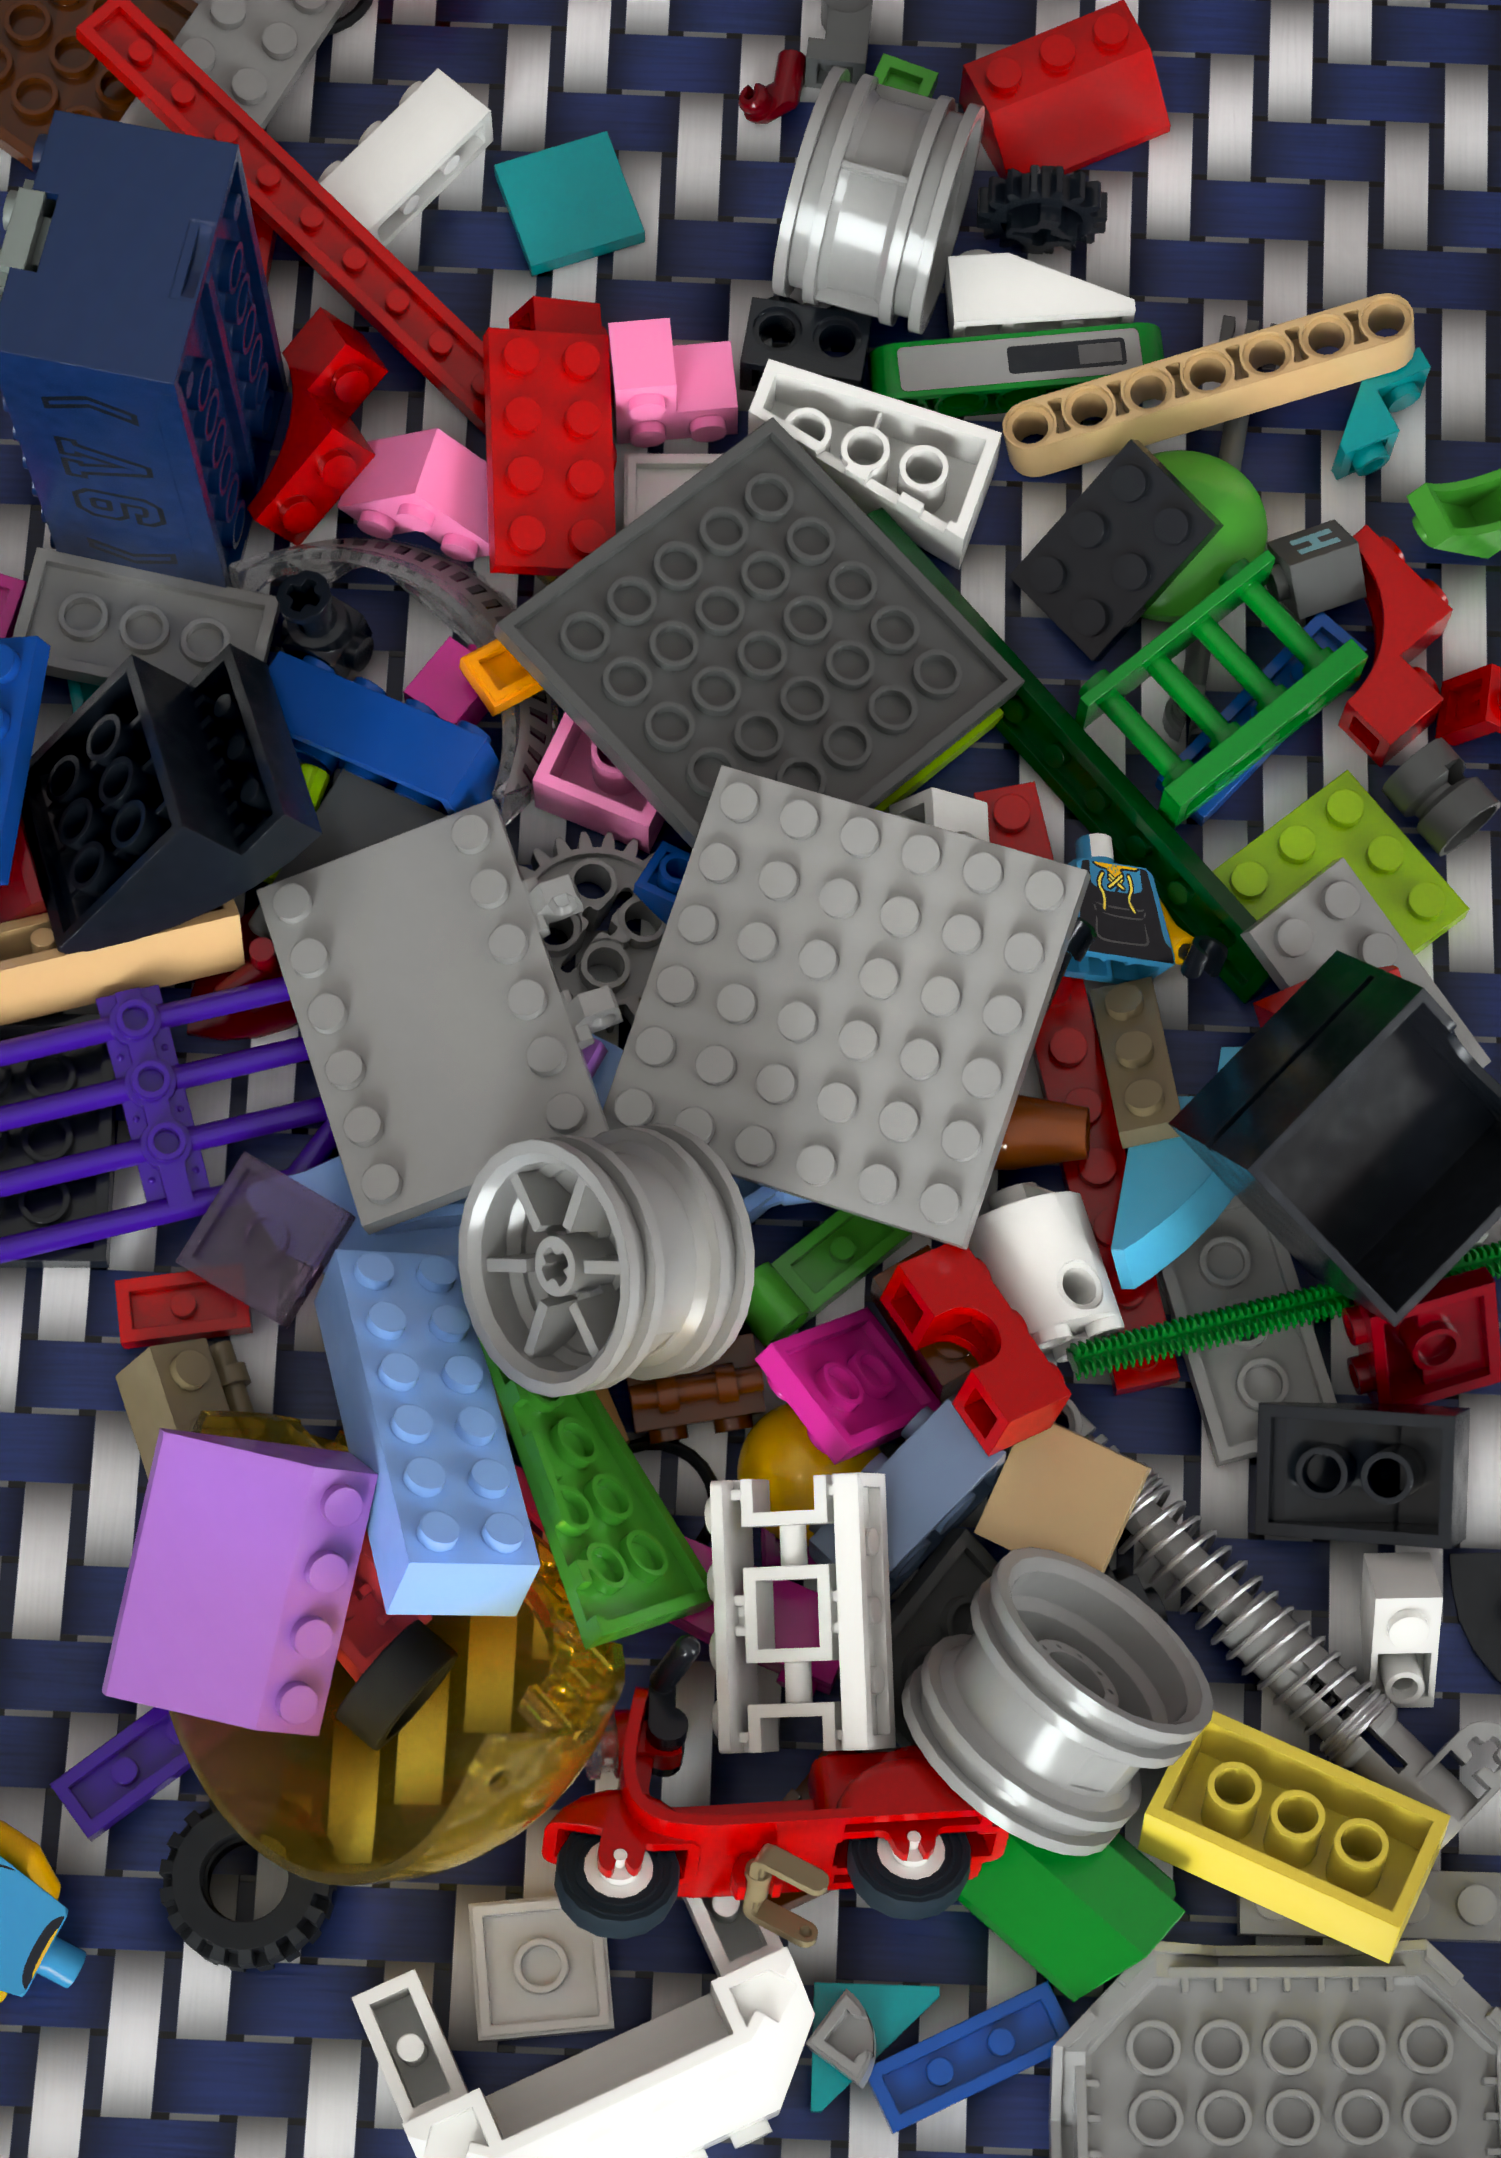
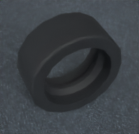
(396, 1685)

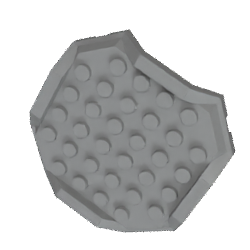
(1280, 2058)

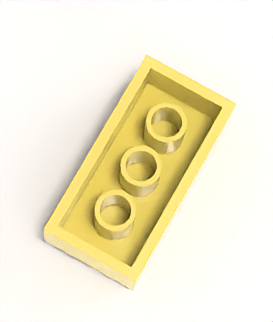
(1295, 1834)

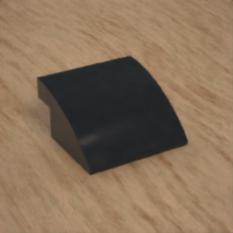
(164, 800)

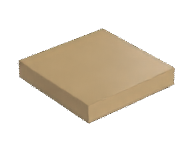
(1063, 1497)

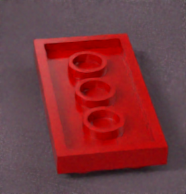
(547, 449)

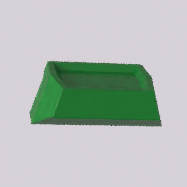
(1074, 1914)

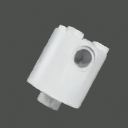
(1047, 1265)

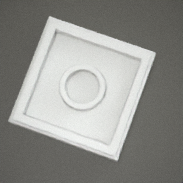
(537, 1972)

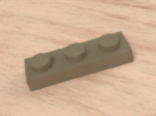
(1136, 1061)

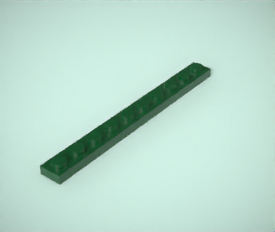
(1106, 798)

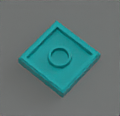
(569, 203)

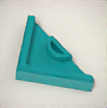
(891, 2013)

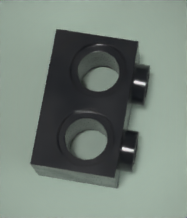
(809, 334)

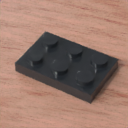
(1115, 550)

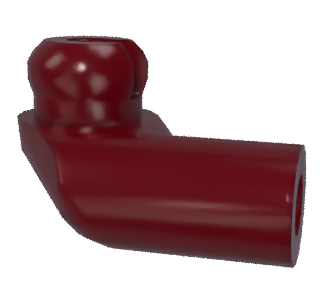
(778, 97)

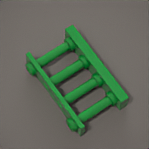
(1232, 746)

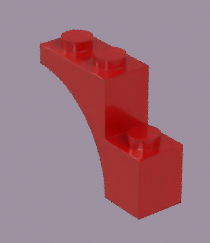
(323, 448)
(1406, 619)

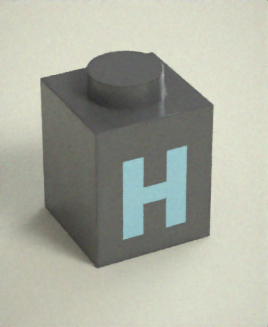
(1316, 569)

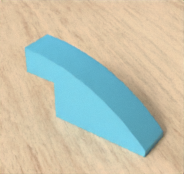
(1164, 1203)

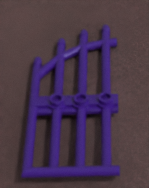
(155, 1108)

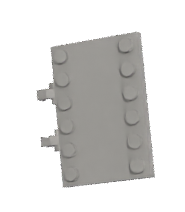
(435, 1009)

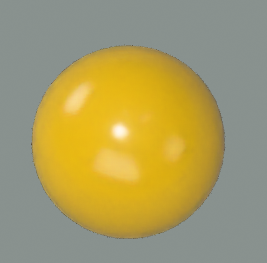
(785, 1456)

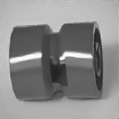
(1441, 796)

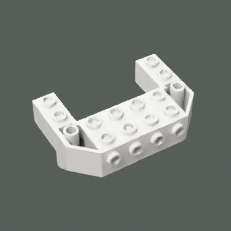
(647, 2093)

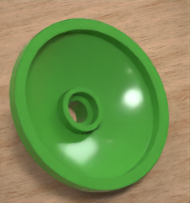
(1244, 533)

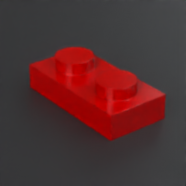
(176, 1310)

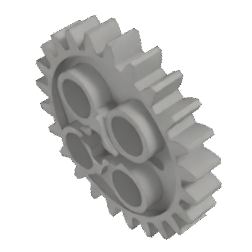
(619, 948)

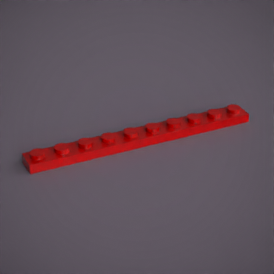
(294, 204)
(1074, 1073)

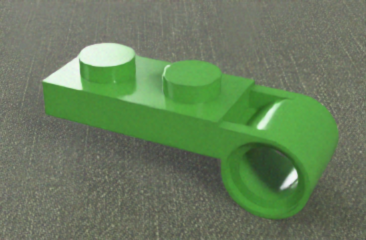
(817, 1273)

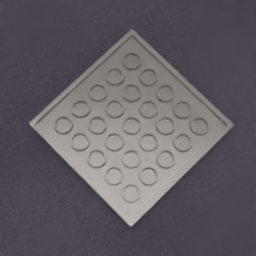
(848, 1002)

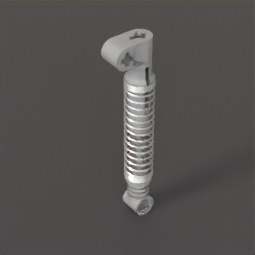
(1288, 1656)

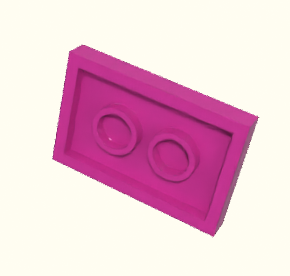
(847, 1384)

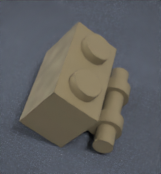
(177, 1381)

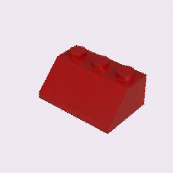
(1068, 94)

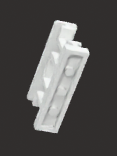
(851, 1613)

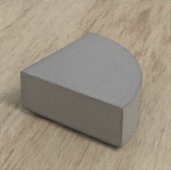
(846, 2039)

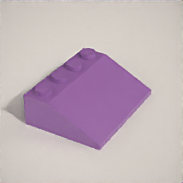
(240, 1580)

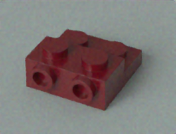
(1435, 1350)

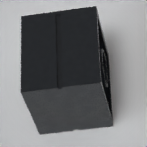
(1358, 1135)

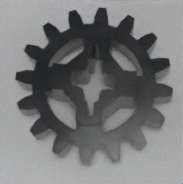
(1042, 209)

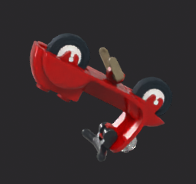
(869, 1827)

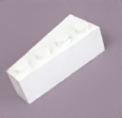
(886, 453)

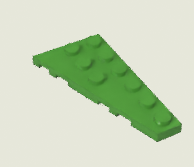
(601, 1516)

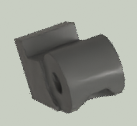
(845, 41)

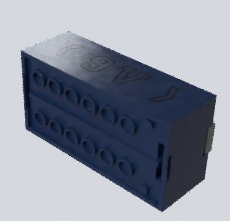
(139, 346)

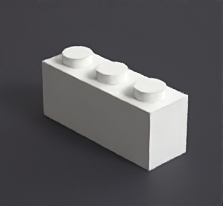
(410, 156)

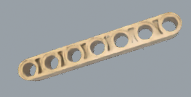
(1227, 362)

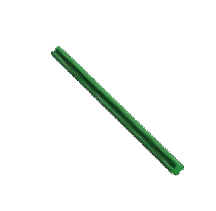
(1235, 1321)

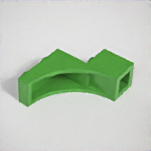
(1460, 515)

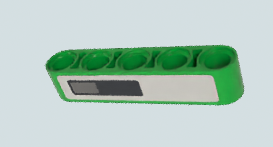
(1004, 369)

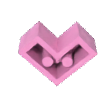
(668, 388)
(424, 486)

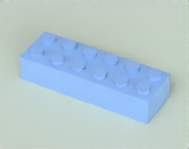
(427, 1420)

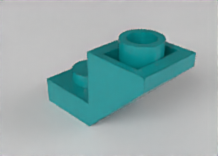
(1370, 427)

